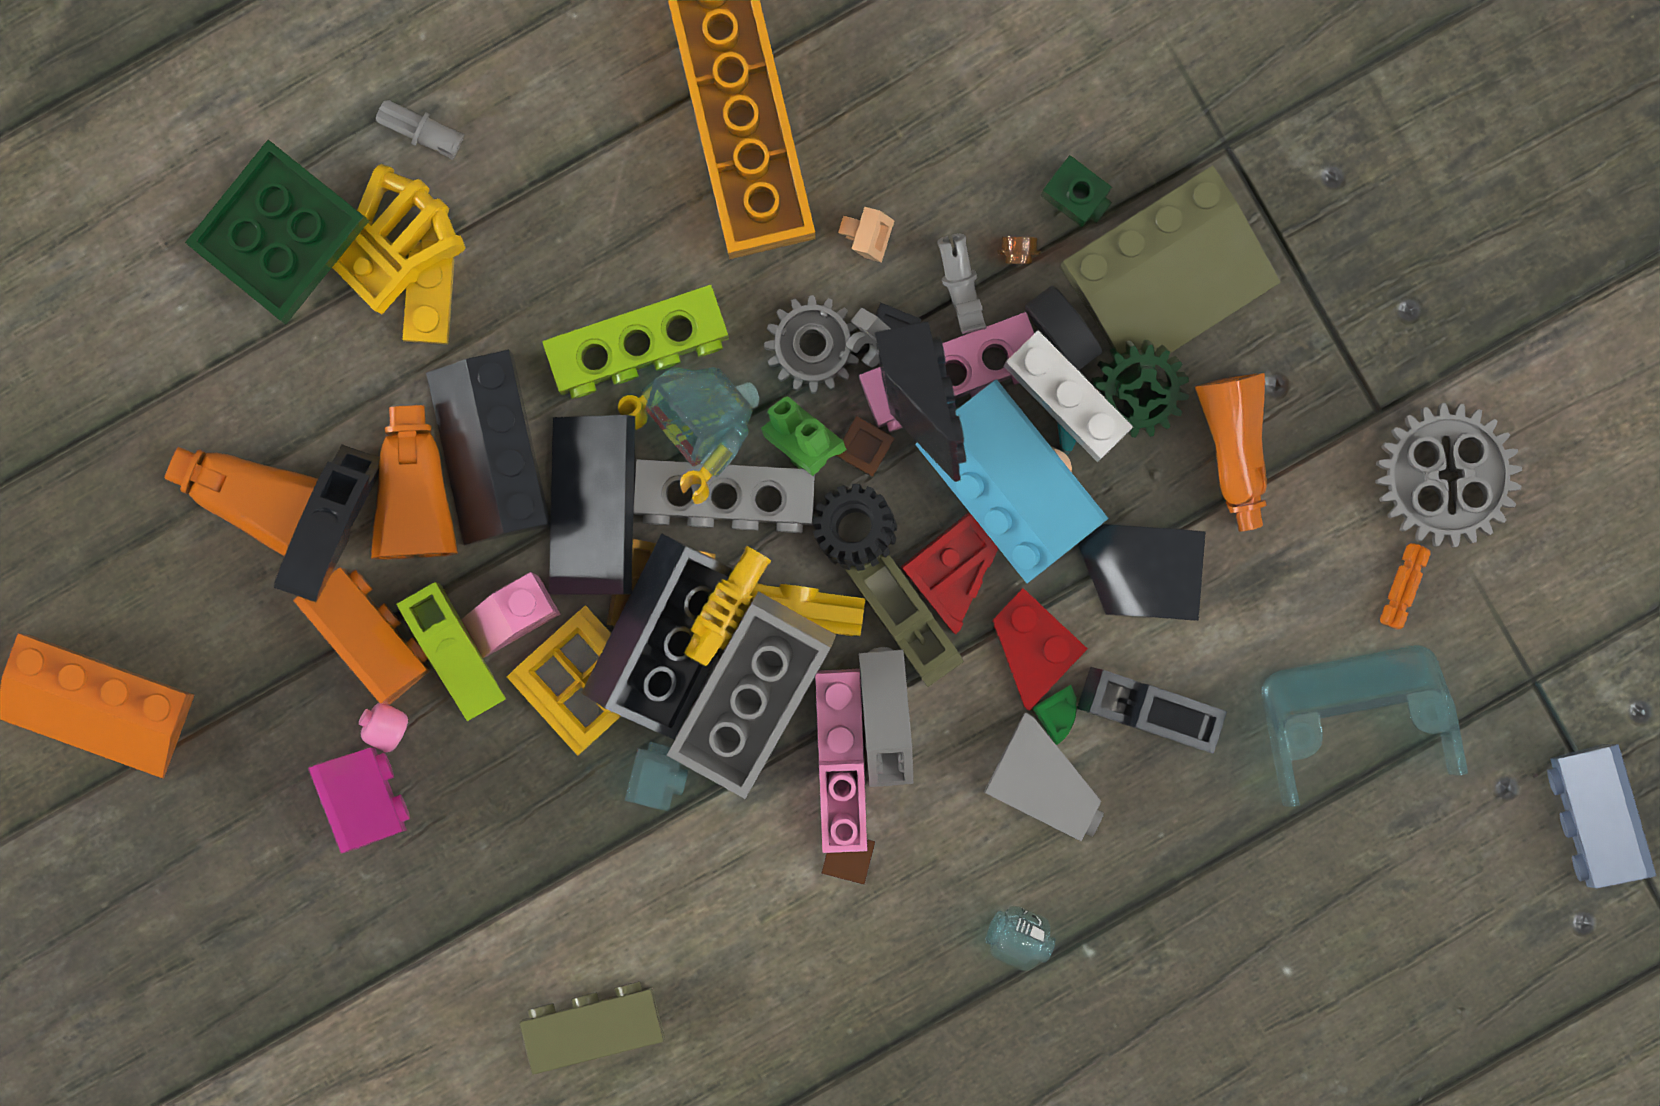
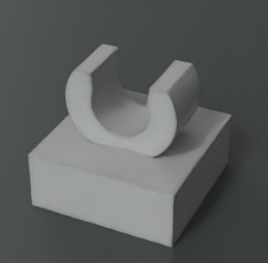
(868, 325)

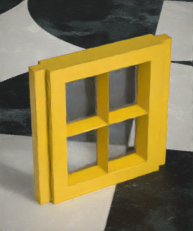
(558, 673)

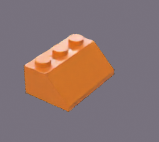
(366, 636)

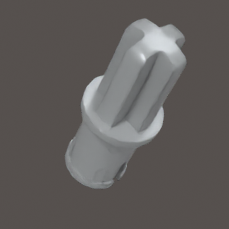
(420, 129)

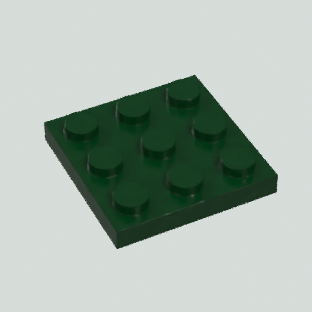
(277, 231)

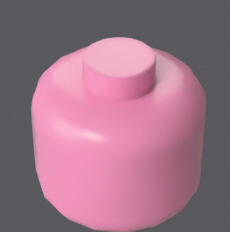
(383, 727)

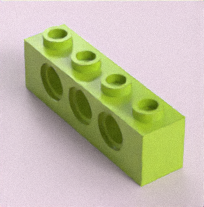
(568, 350)

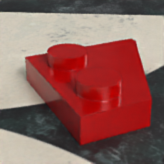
(952, 569)
(1035, 646)

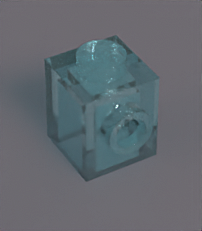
(656, 778)

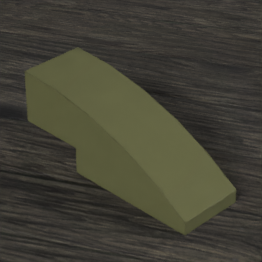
(906, 619)

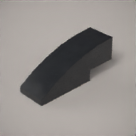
(1151, 709)

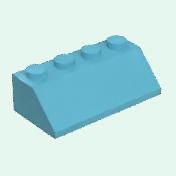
(1018, 485)

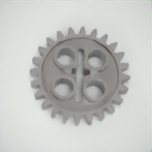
(1489, 473)

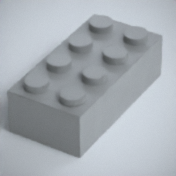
(751, 695)

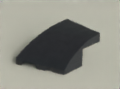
(1146, 570)

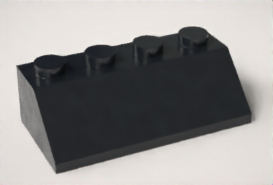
(488, 447)
(644, 660)

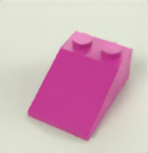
(359, 798)

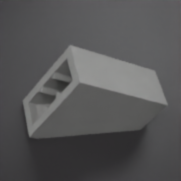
(886, 717)
(1044, 783)

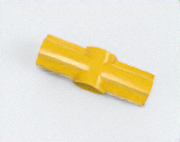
(833, 612)

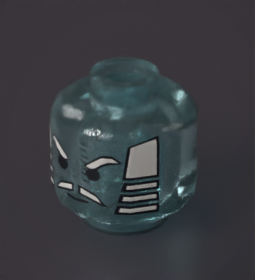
(1020, 938)

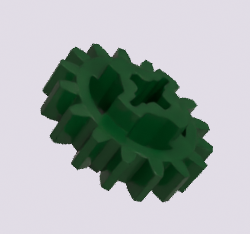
(1143, 370)

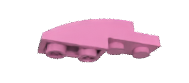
(841, 760)

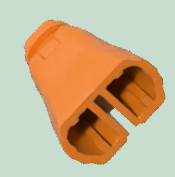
(1236, 420)
(244, 493)
(411, 494)

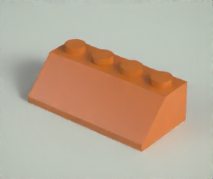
(92, 705)

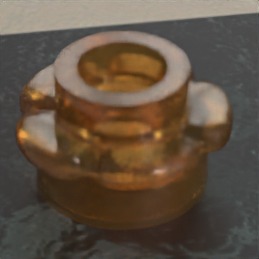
(1019, 249)

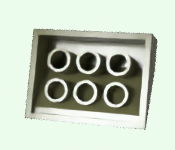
(1172, 268)

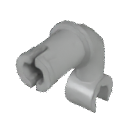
(960, 283)

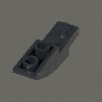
(327, 523)

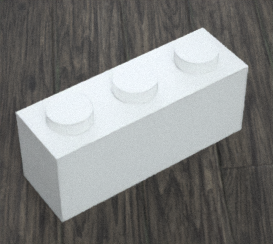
(1067, 396)

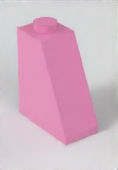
(510, 614)

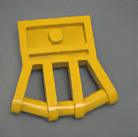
(374, 264)

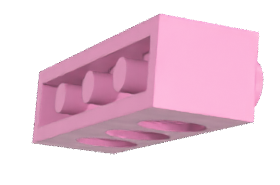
(965, 351)

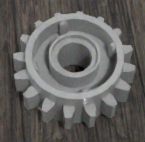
(799, 323)

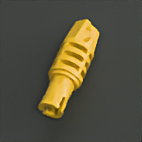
(726, 607)

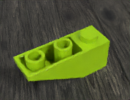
(451, 650)

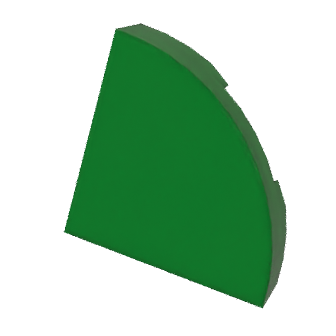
(1058, 714)

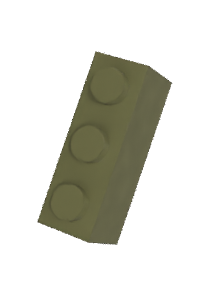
(591, 1028)

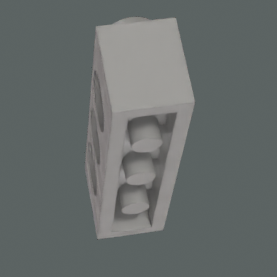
(795, 486)

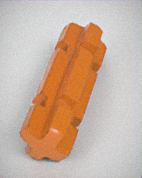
(1405, 586)

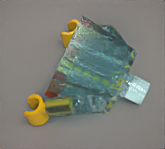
(700, 416)

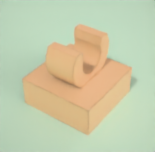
(869, 233)

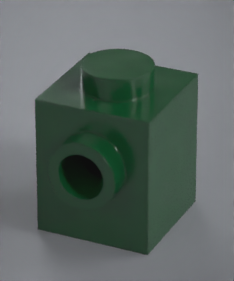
(1078, 192)

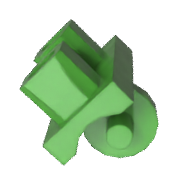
(801, 436)

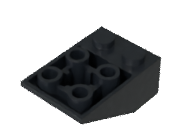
(922, 393)

